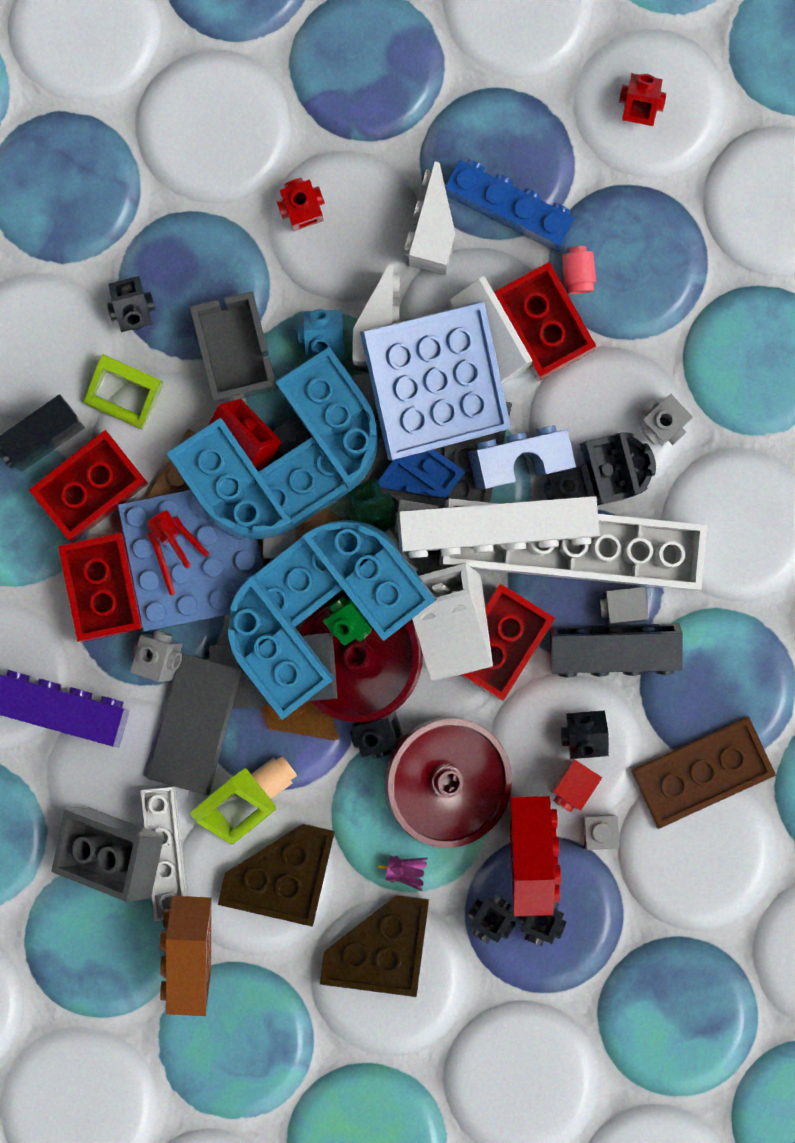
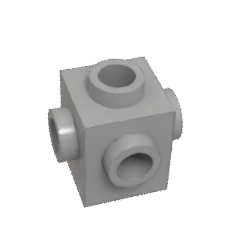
(670, 410)
(156, 656)

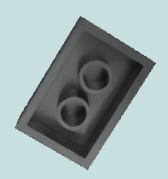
(107, 854)

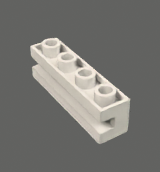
(162, 817)

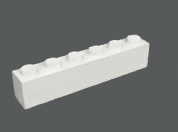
(498, 525)

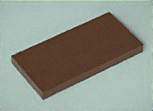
(703, 772)

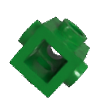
(347, 621)

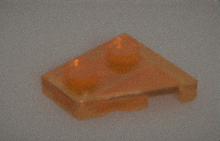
(305, 721)

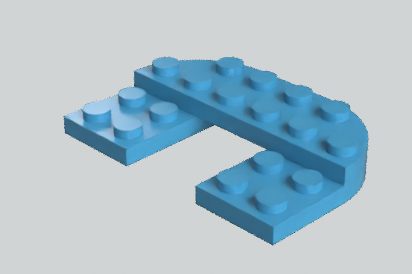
(302, 480)
(300, 581)

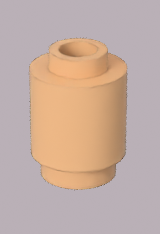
(274, 776)

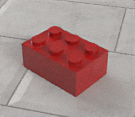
(545, 321)
(88, 486)
(100, 588)
(514, 635)
(534, 856)

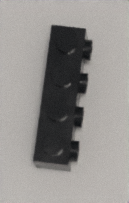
(616, 649)

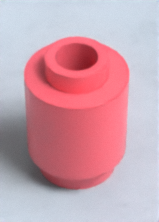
(579, 270)

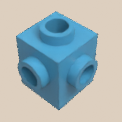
(321, 331)

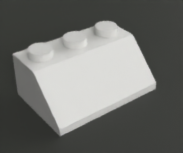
(508, 347)

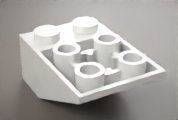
(434, 237)
(377, 313)
(455, 625)

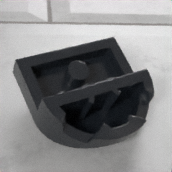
(618, 466)

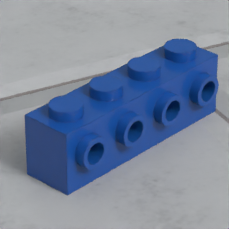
(509, 205)

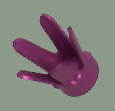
(405, 871)

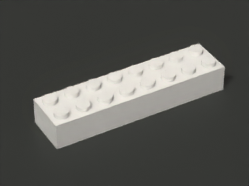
(624, 553)

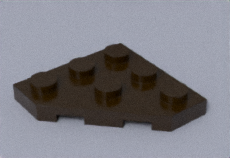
(282, 878)
(381, 951)

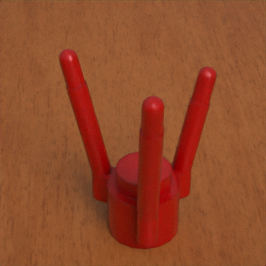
(164, 529)

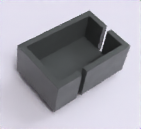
(233, 348)

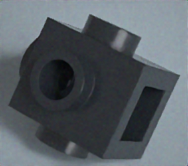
(130, 304)
(586, 734)
(377, 736)
(503, 925)
(553, 928)

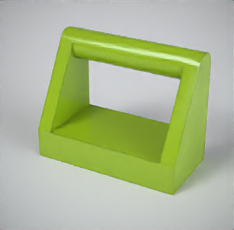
(128, 374)
(244, 786)

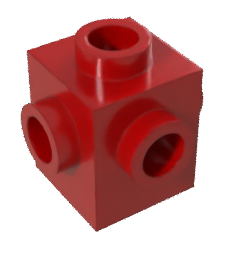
(642, 99)
(304, 214)

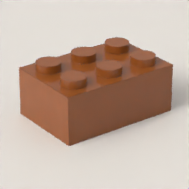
(187, 955)

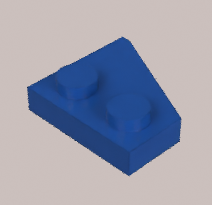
(422, 474)

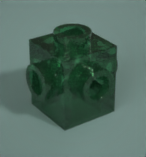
(373, 511)

